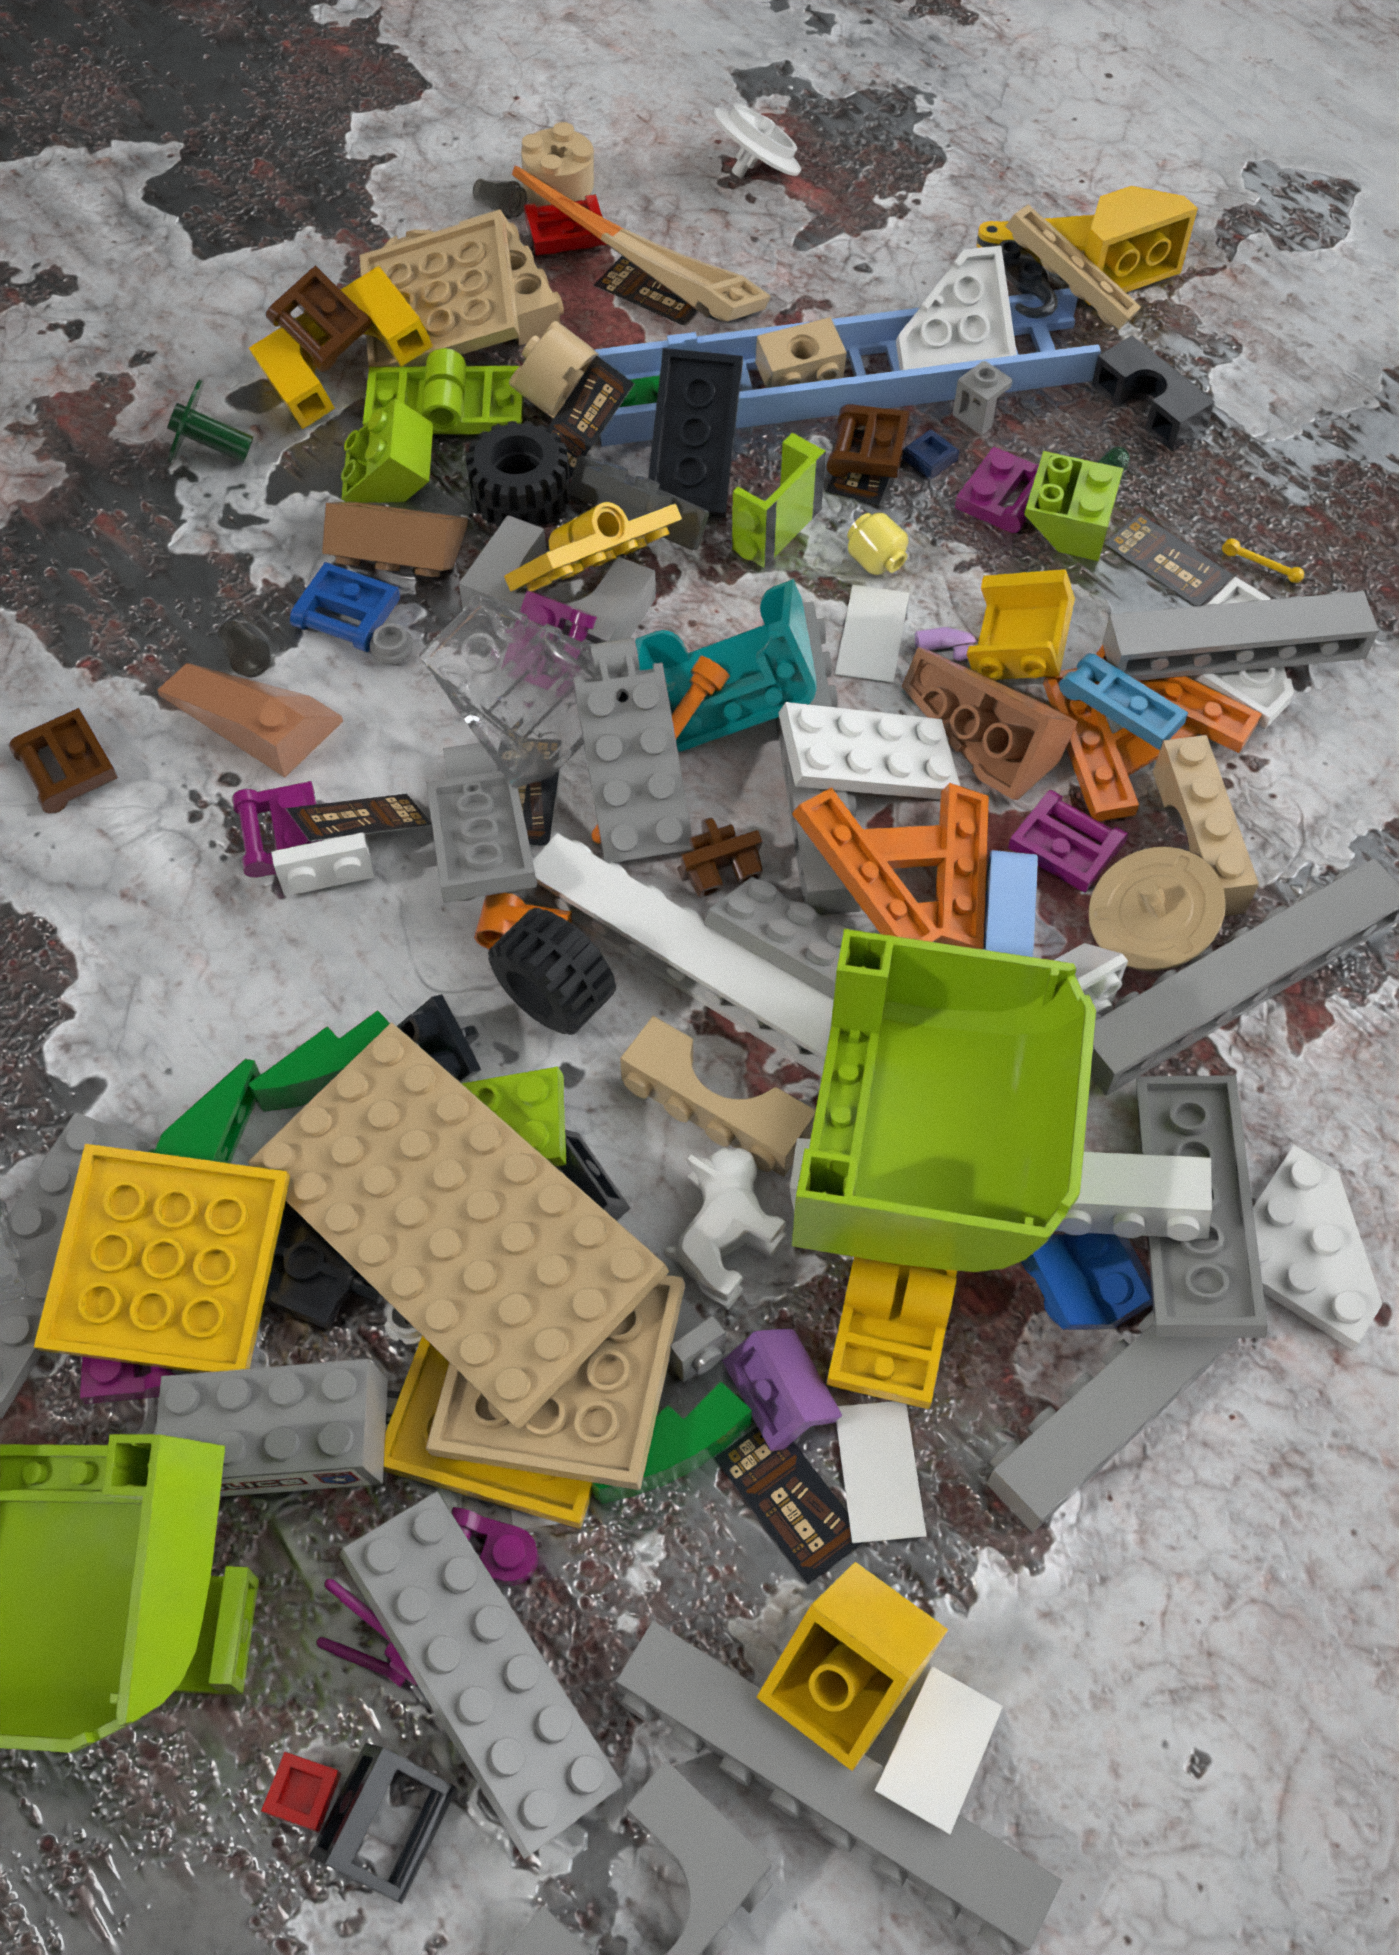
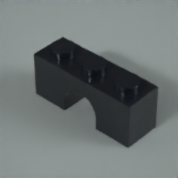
(1135, 372)

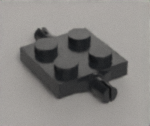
(310, 1275)

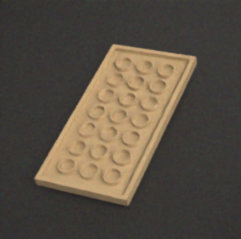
(460, 1223)

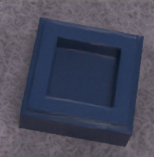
(930, 454)

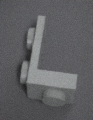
(696, 1343)

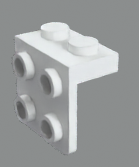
(322, 863)

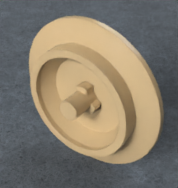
(1157, 908)

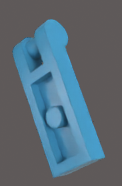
(1123, 700)

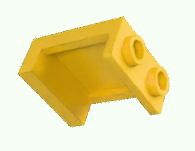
(1023, 625)

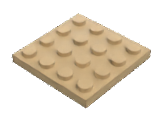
(455, 284)
(593, 1424)

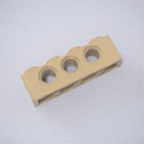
(533, 297)

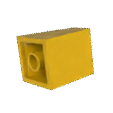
(851, 1664)

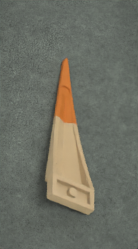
(697, 283)

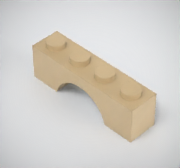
(1193, 785)
(766, 1125)

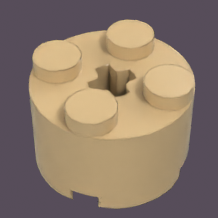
(559, 160)
(552, 368)

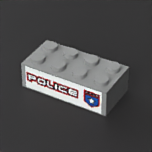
(284, 1424)

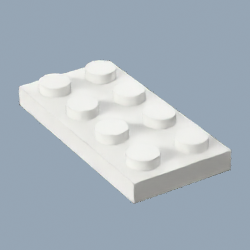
(867, 751)

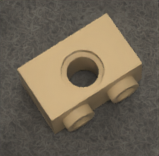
(801, 354)

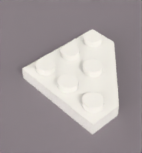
(963, 315)
(1259, 689)
(1314, 1250)

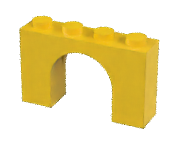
(291, 367)

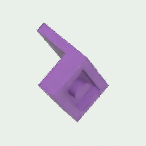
(780, 1386)

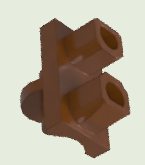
(716, 850)

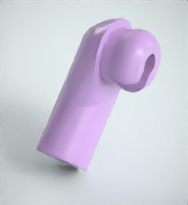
(945, 638)

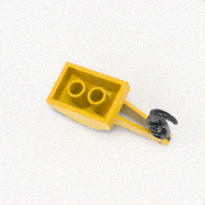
(1131, 238)

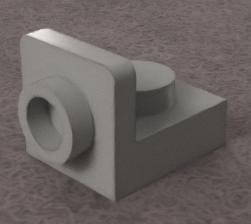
(978, 395)

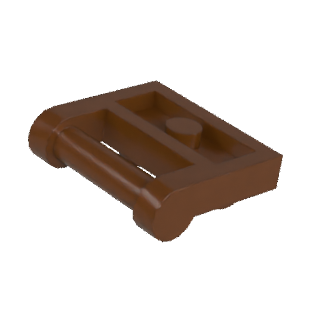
(327, 309)
(881, 442)
(76, 753)

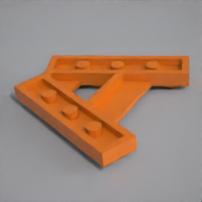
(1107, 759)
(867, 859)

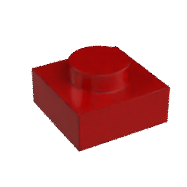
(301, 1792)

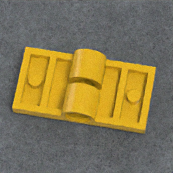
(592, 541)
(892, 1331)

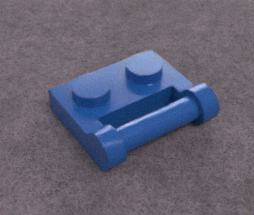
(349, 595)

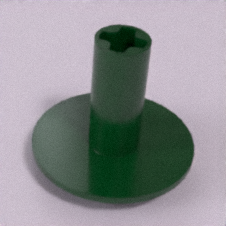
(205, 430)

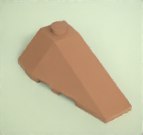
(257, 717)
(997, 729)

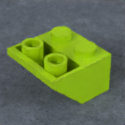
(388, 456)
(1073, 503)

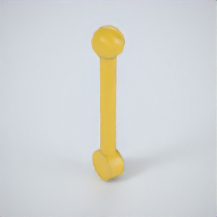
(1232, 547)

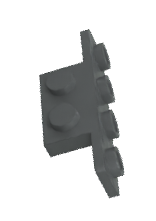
(636, 497)

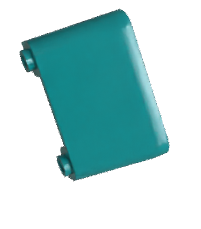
(764, 668)

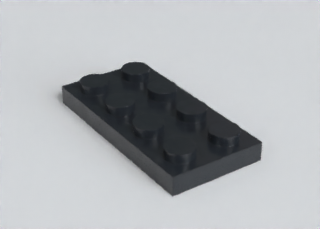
(696, 426)

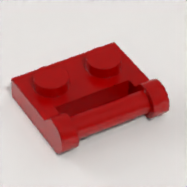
(556, 232)

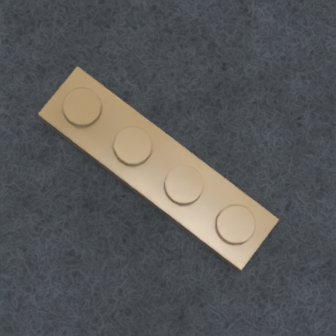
(1064, 259)

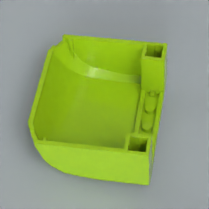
(946, 1106)
(100, 1582)

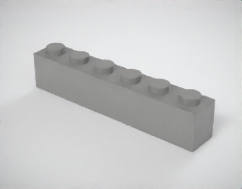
(1241, 636)
(1098, 1420)

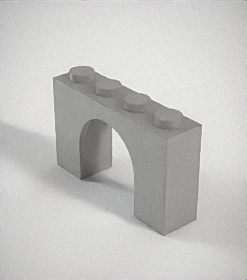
(617, 601)
(714, 1856)

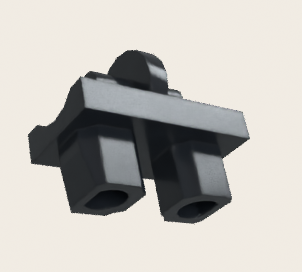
(442, 1038)

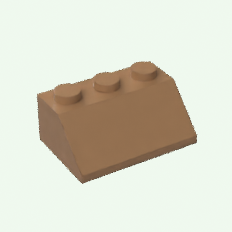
(392, 537)

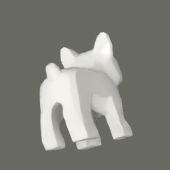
(724, 1224)

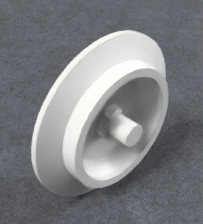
(758, 140)

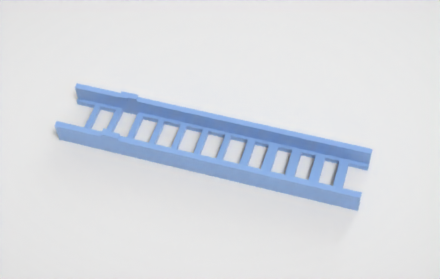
(860, 337)

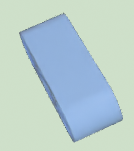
(1010, 903)

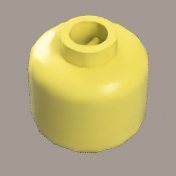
(877, 543)

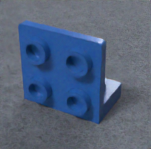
(1090, 1280)

